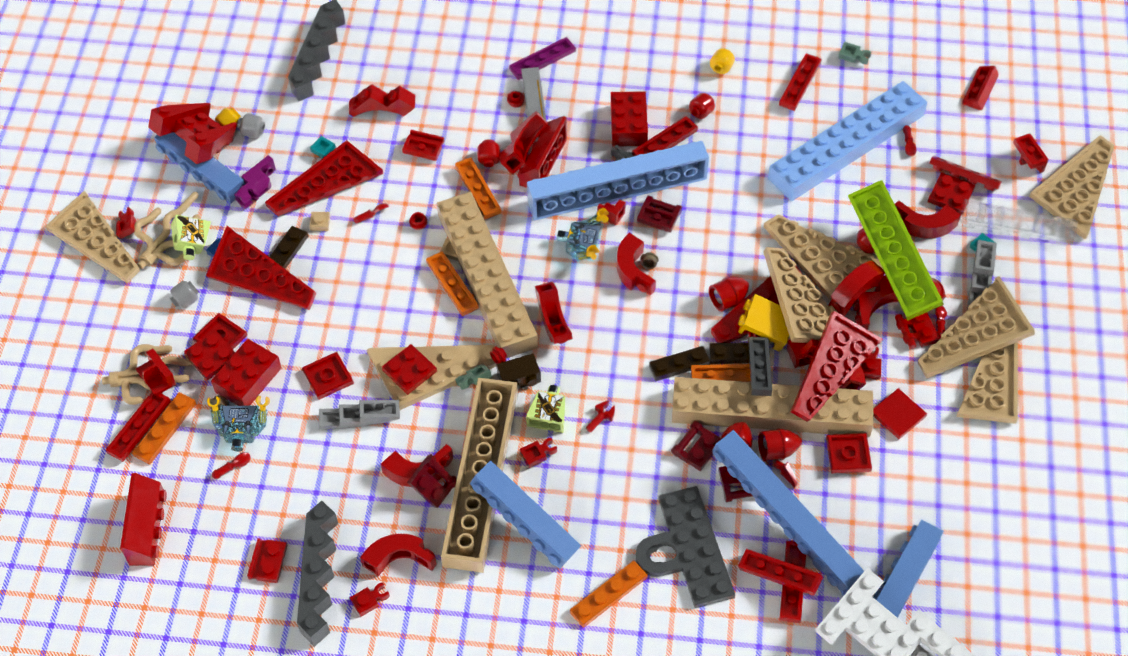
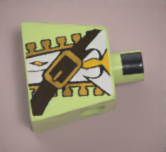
(189, 235)
(547, 410)

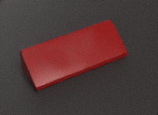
(981, 87)

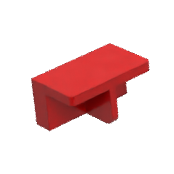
(1030, 152)
(156, 374)

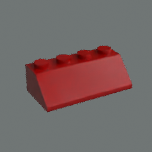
(544, 152)
(142, 521)

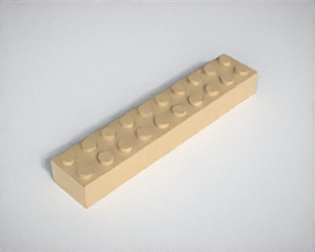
(487, 275)
(731, 402)
(485, 440)

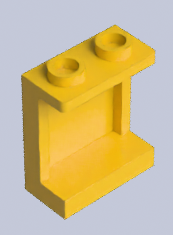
(764, 320)

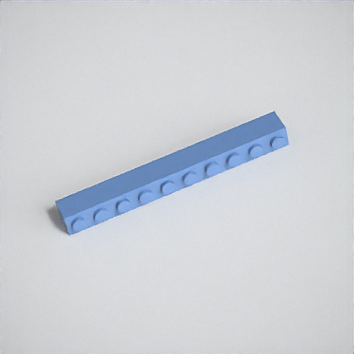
(787, 512)

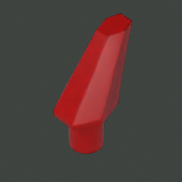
(786, 472)

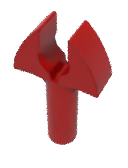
(601, 415)

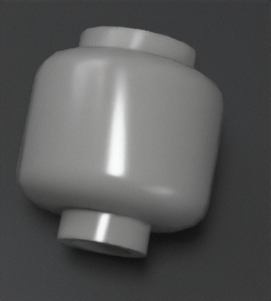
(251, 125)
(184, 294)

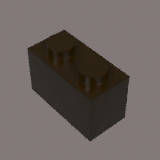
(520, 370)

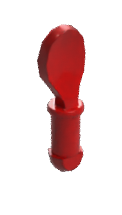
(910, 147)
(369, 214)
(941, 313)
(239, 461)

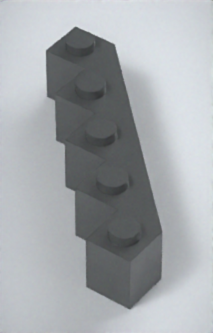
(315, 49)
(316, 573)

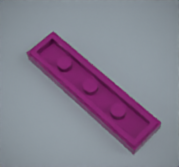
(543, 57)

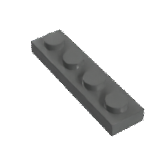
(760, 366)

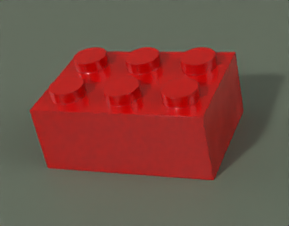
(628, 118)
(246, 373)

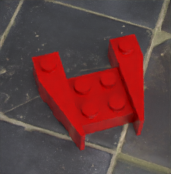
(195, 127)

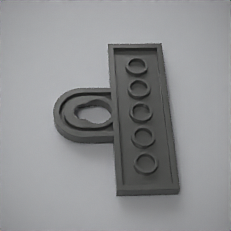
(694, 545)

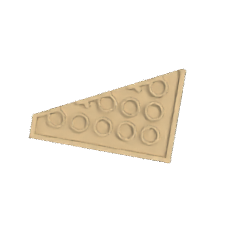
(1077, 185)
(816, 254)
(799, 299)
(987, 325)
(450, 364)

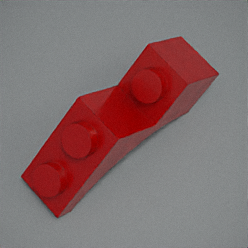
(372, 98)
(522, 138)
(871, 301)

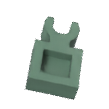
(852, 53)
(472, 376)

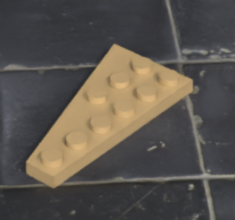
(91, 235)
(994, 388)

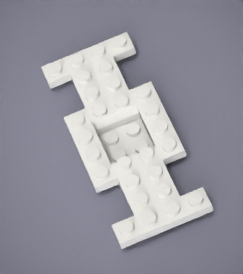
(880, 629)

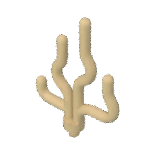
(156, 248)
(131, 376)

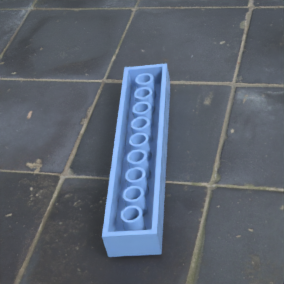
(847, 140)
(617, 180)

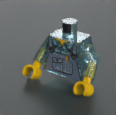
(584, 237)
(239, 423)

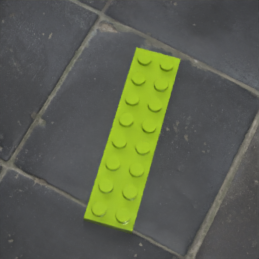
(895, 250)

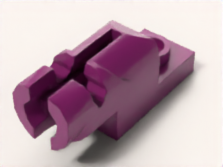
(256, 182)

